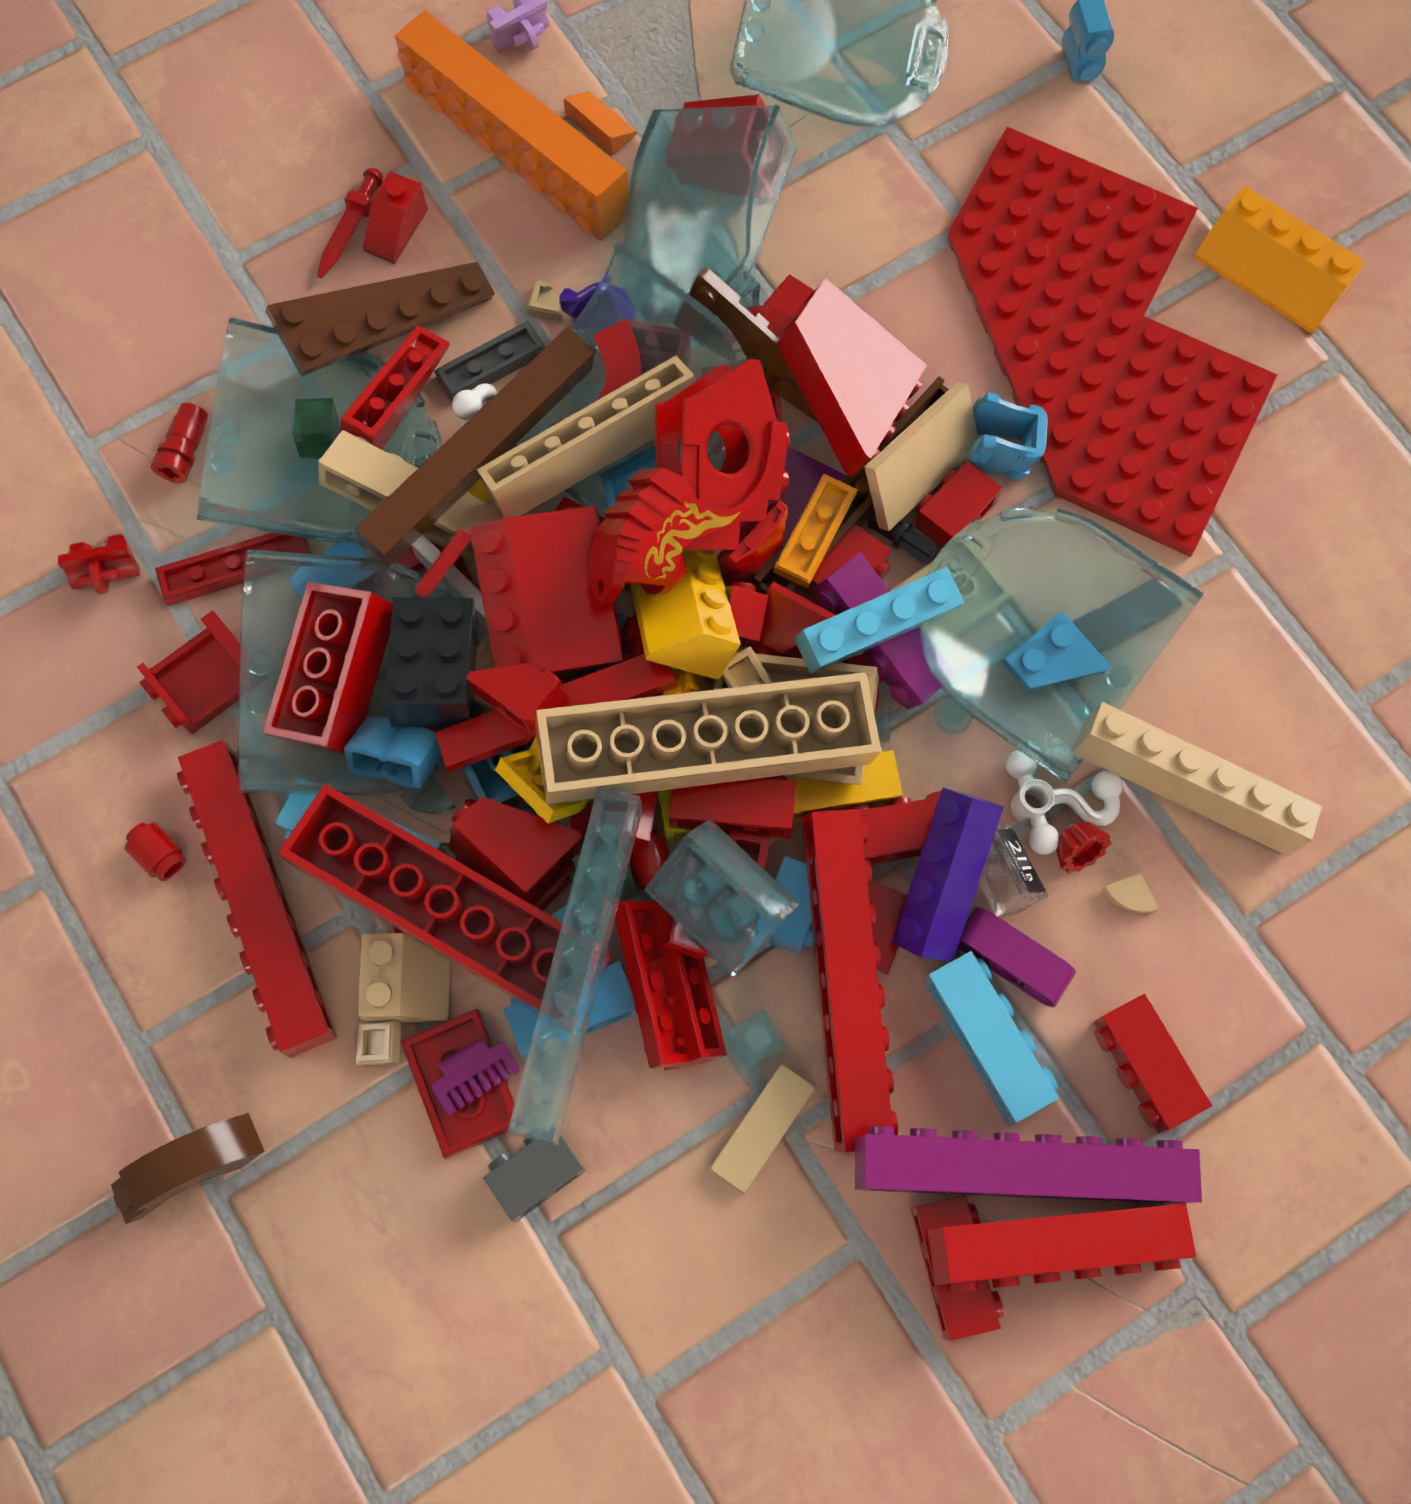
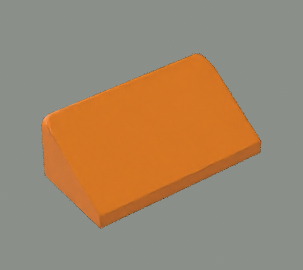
(598, 121)

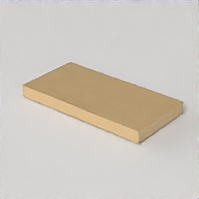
(921, 456)

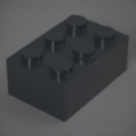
(428, 662)

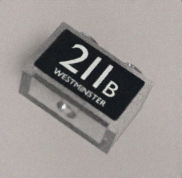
(1009, 875)

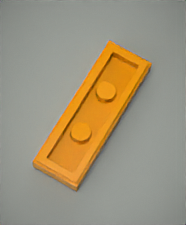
(815, 531)

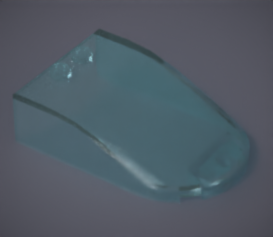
(707, 190)

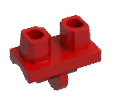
(99, 565)

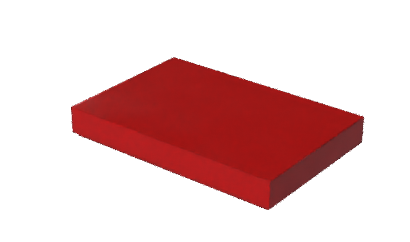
(476, 1121)

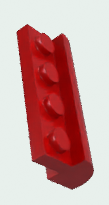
(668, 991)

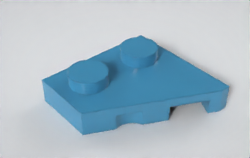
(1054, 656)

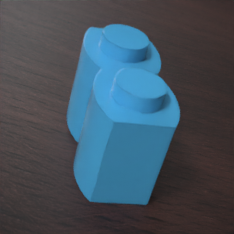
(1087, 39)
(393, 753)

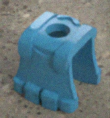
(1008, 420)

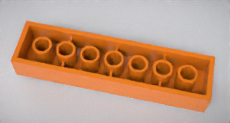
(513, 125)

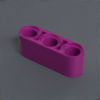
(1016, 957)

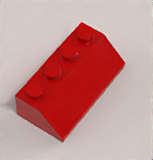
(330, 667)

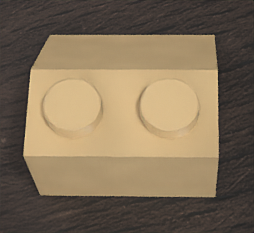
(402, 980)

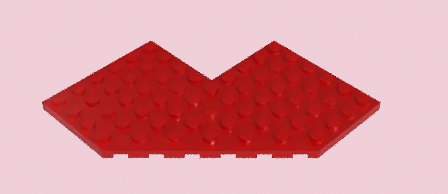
(1062, 285)

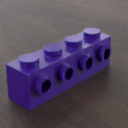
(947, 875)

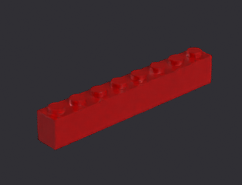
(256, 901)
(848, 975)

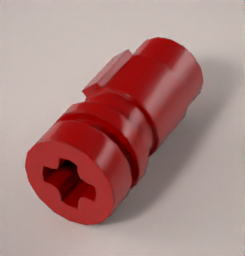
(183, 437)

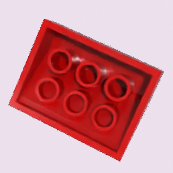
(540, 593)

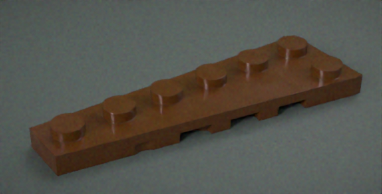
(355, 319)
(752, 336)

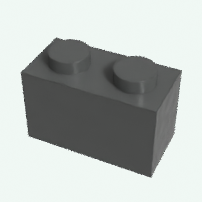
(531, 1176)

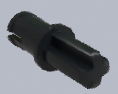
(906, 538)

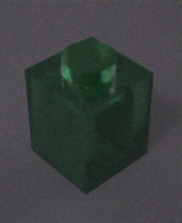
(314, 426)

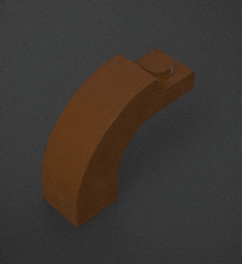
(184, 1163)

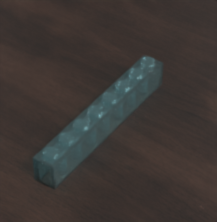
(576, 967)

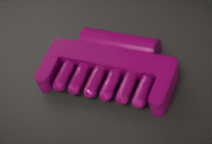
(469, 1063)

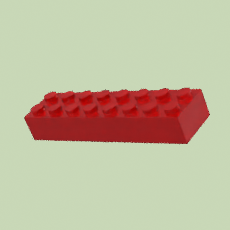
(426, 895)

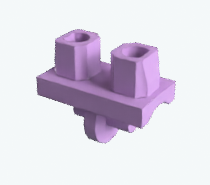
(519, 25)

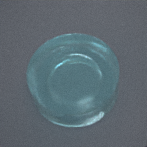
(951, 717)

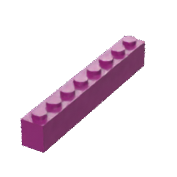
(1026, 1167)

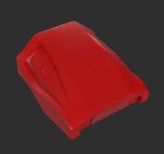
(756, 546)

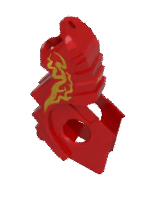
(691, 501)

